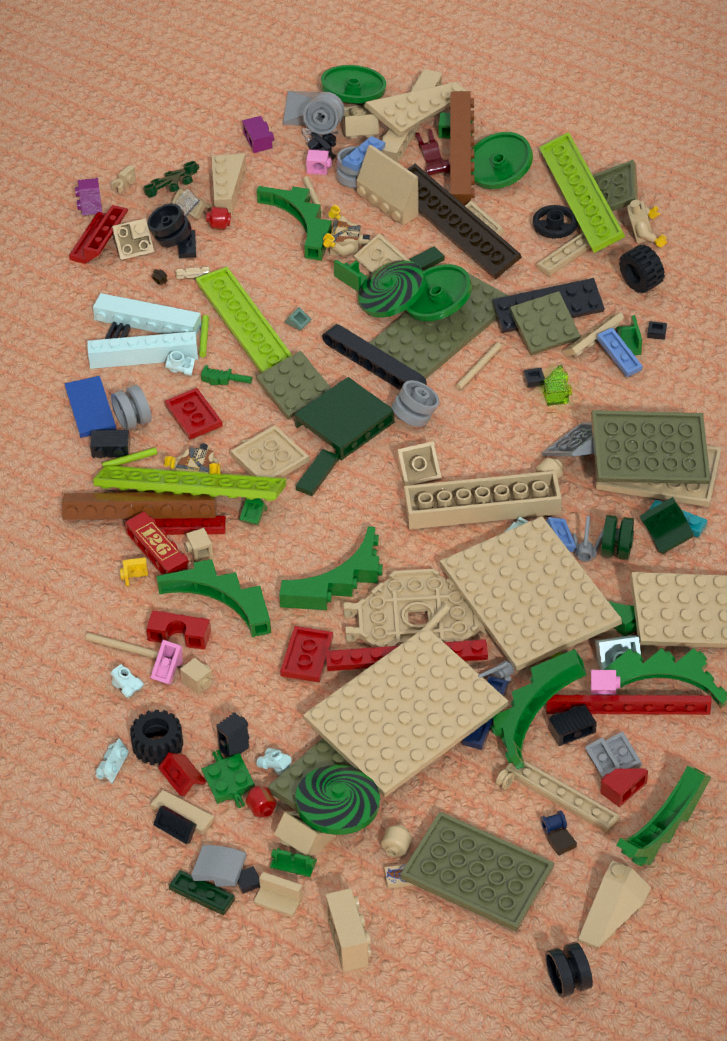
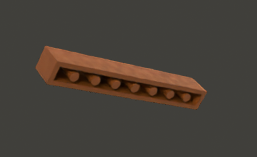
(461, 146)
(130, 504)

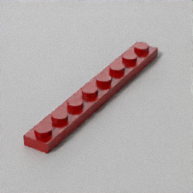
(365, 657)
(632, 704)

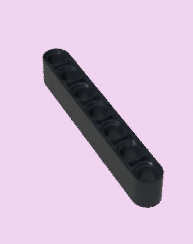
(370, 357)

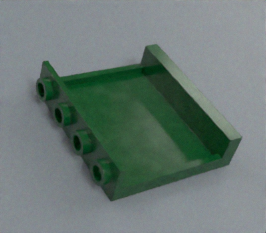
(346, 417)

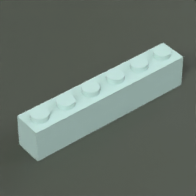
(145, 315)
(140, 349)

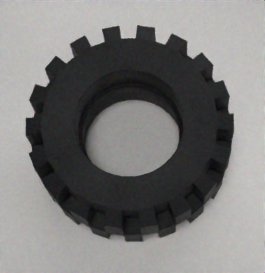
(641, 268)
(153, 725)

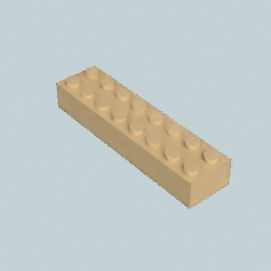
(482, 500)

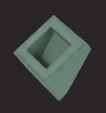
(298, 319)

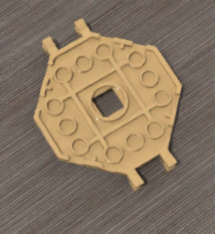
(386, 610)

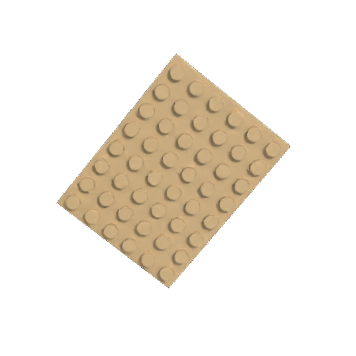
(530, 593)
(405, 711)

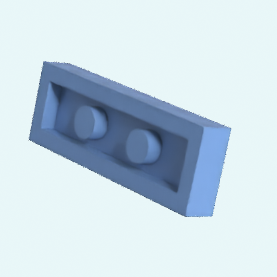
(356, 157)
(619, 352)

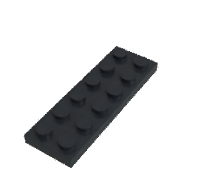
(580, 299)

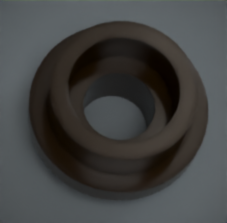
(159, 276)

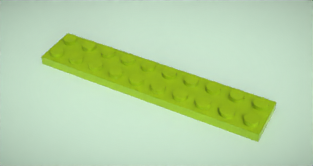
(582, 192)
(243, 318)
(190, 482)

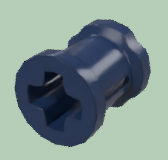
(553, 822)

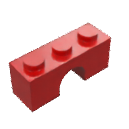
(164, 624)

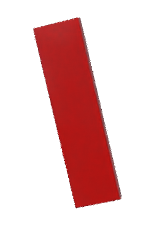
(181, 526)

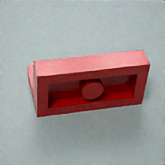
(180, 773)

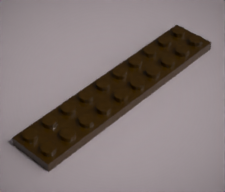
(463, 226)

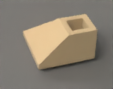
(133, 239)

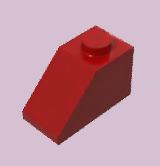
(623, 784)

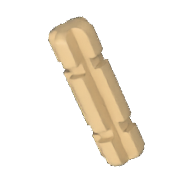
(192, 272)

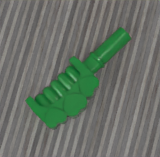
(217, 377)

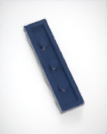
(478, 737)

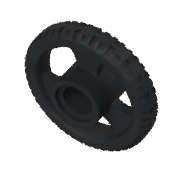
(554, 225)

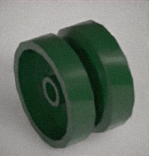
(618, 537)

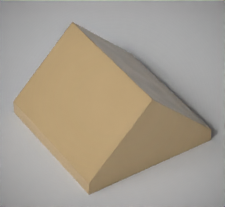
(418, 463)

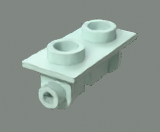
(113, 761)

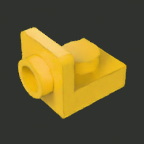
(133, 568)

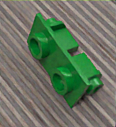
(292, 862)

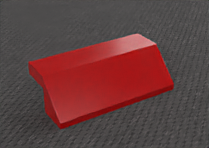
(97, 234)

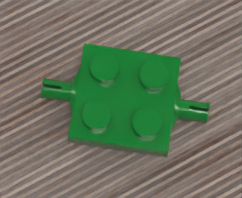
(228, 778)

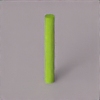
(204, 335)
(130, 458)

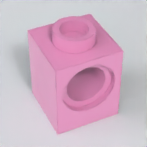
(318, 162)
(604, 682)

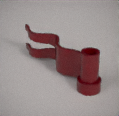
(432, 156)

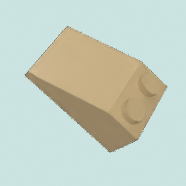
(359, 121)

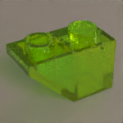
(556, 387)

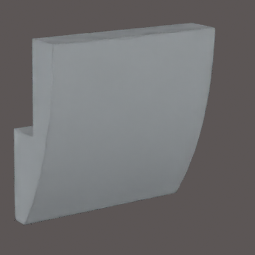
(613, 754)
(219, 864)

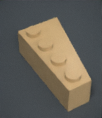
(227, 178)

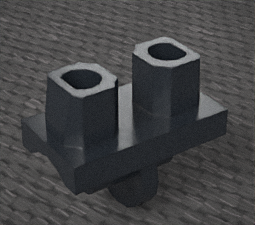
(323, 143)

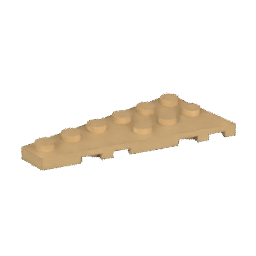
(413, 108)

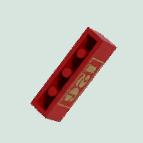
(155, 544)

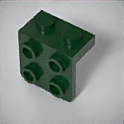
(667, 525)

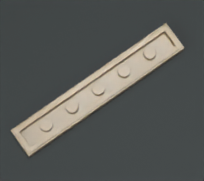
(564, 255)
(565, 796)

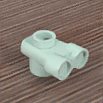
(178, 363)
(125, 680)
(274, 759)

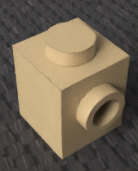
(199, 545)
(196, 675)

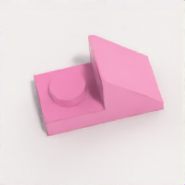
(167, 661)

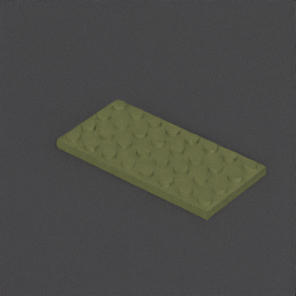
(430, 344)

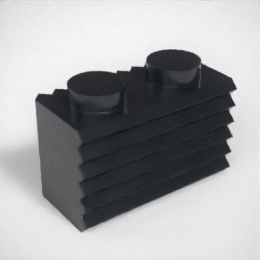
(110, 443)
(572, 724)
(233, 735)

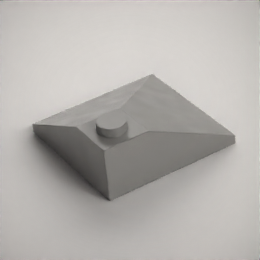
(295, 107)
(574, 443)

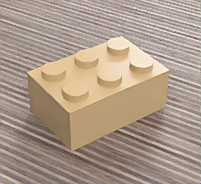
(348, 929)

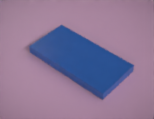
(89, 406)

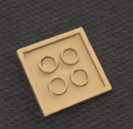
(270, 454)

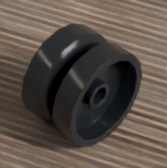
(169, 225)
(568, 969)

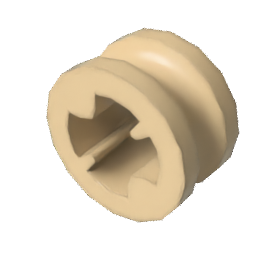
(505, 779)

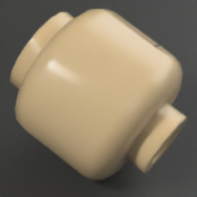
(551, 465)
(396, 841)

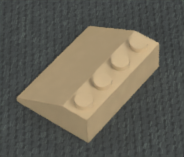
(388, 186)

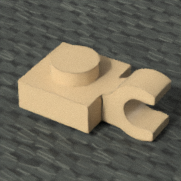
(125, 179)

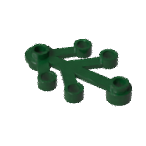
(172, 177)

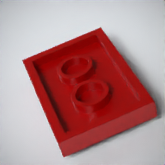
(193, 413)
(306, 654)

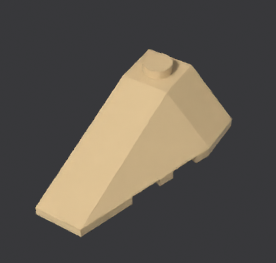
(618, 897)

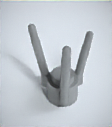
(585, 550)
(501, 671)

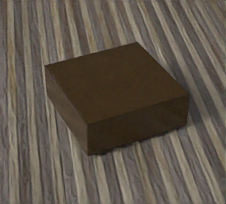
(562, 841)

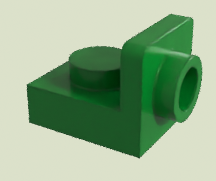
(253, 511)

